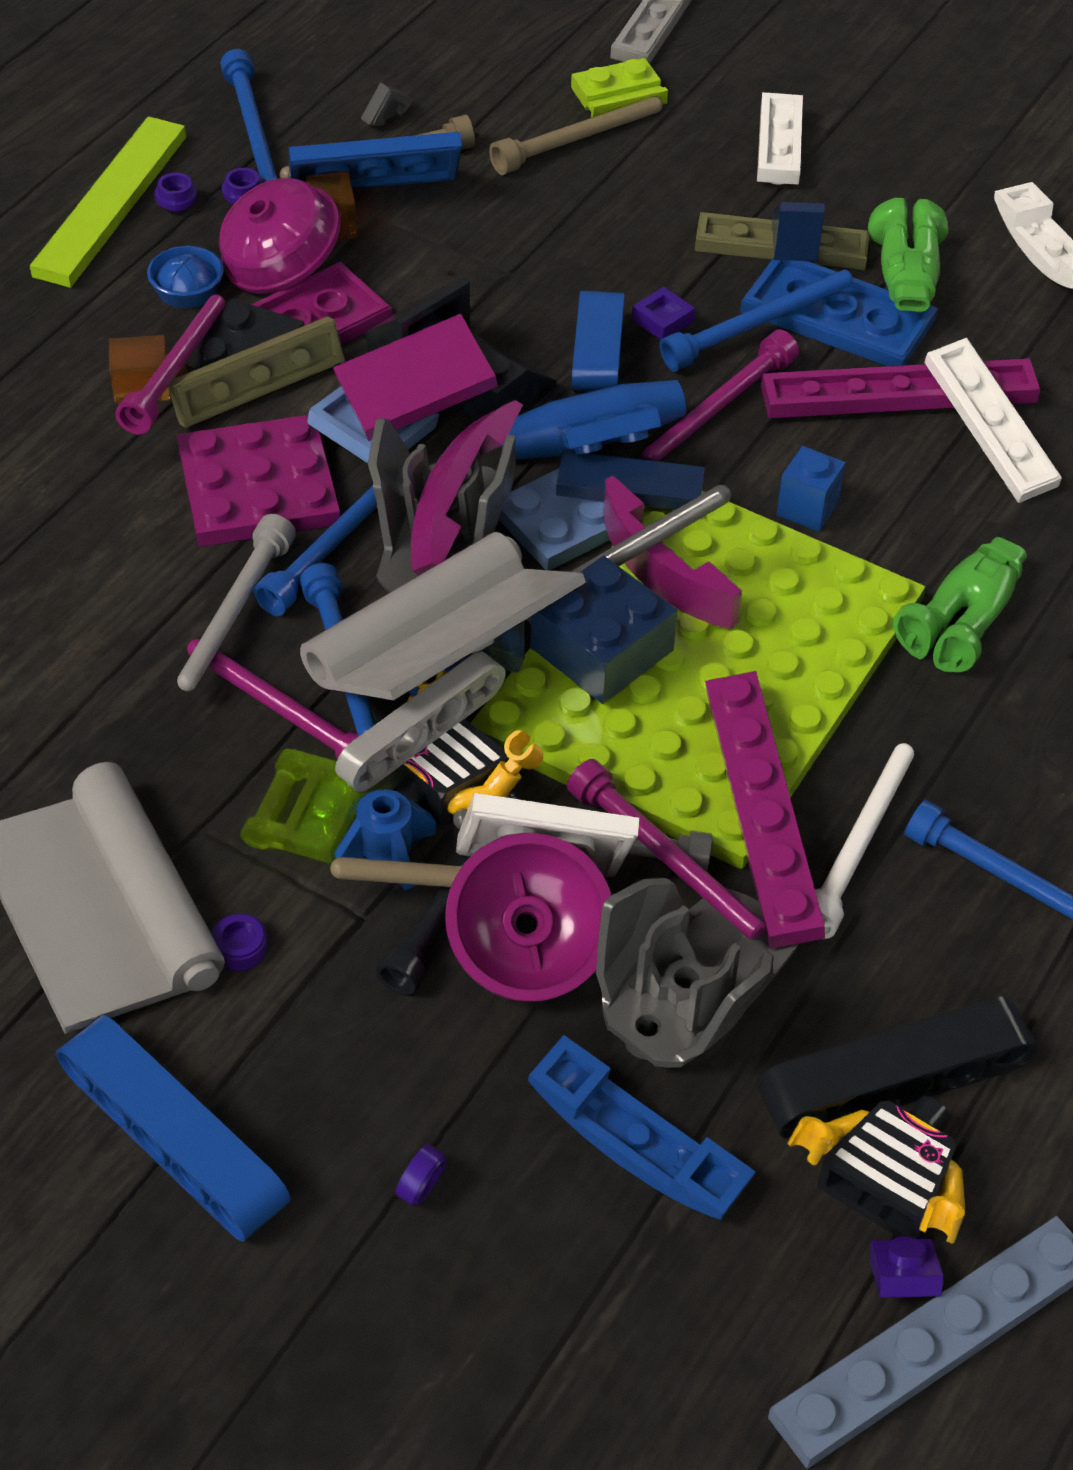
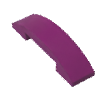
(432, 529)
(698, 592)

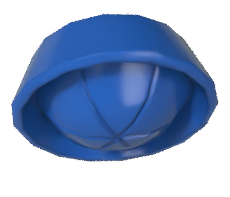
(185, 275)

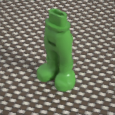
(908, 271)
(978, 582)

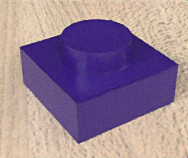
(663, 313)
(906, 1267)

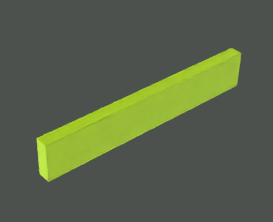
(108, 202)

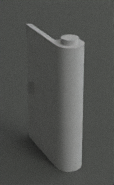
(433, 620)
(102, 904)

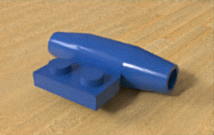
(597, 419)

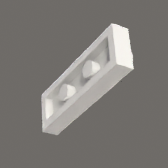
(780, 138)

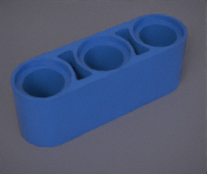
(597, 340)

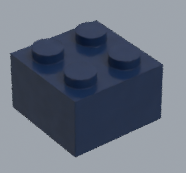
(605, 630)

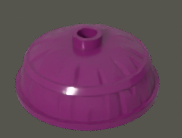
(278, 235)
(534, 878)

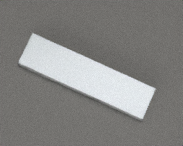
(992, 420)

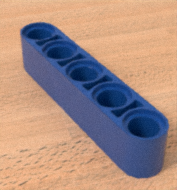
(174, 1128)

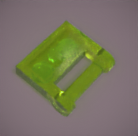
(318, 816)

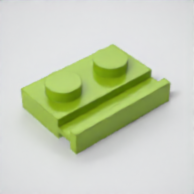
(617, 86)

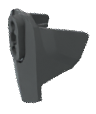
(398, 487)
(677, 971)

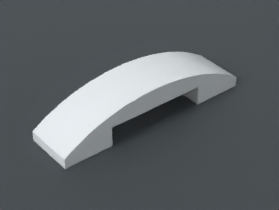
(1043, 241)

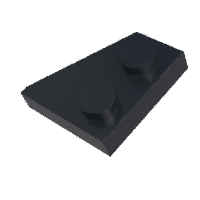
(238, 329)

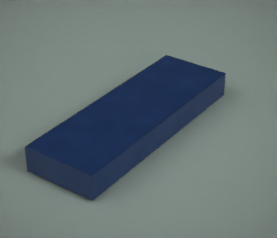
(653, 482)

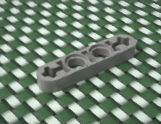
(420, 721)

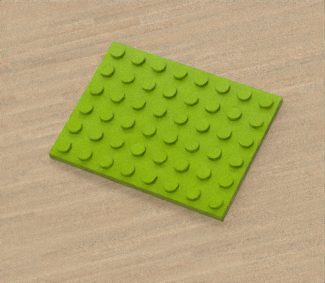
(807, 626)

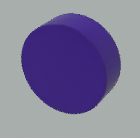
(241, 941)
(421, 1175)

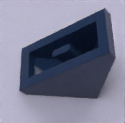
(797, 230)

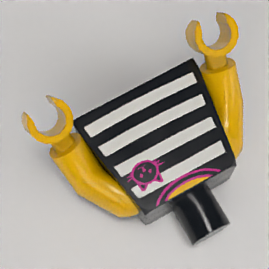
(463, 764)
(890, 1166)

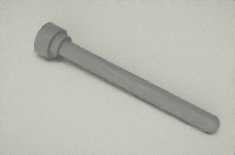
(271, 539)

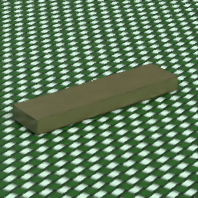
(755, 239)
(256, 371)

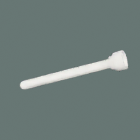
(861, 834)

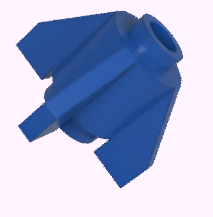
(386, 828)

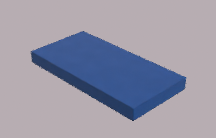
(382, 160)
(853, 319)

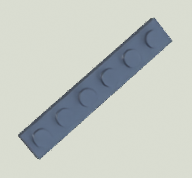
(926, 1344)

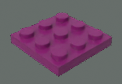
(256, 471)

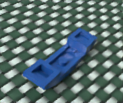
(635, 1136)

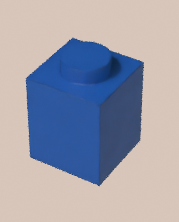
(810, 488)

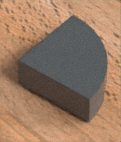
(385, 104)

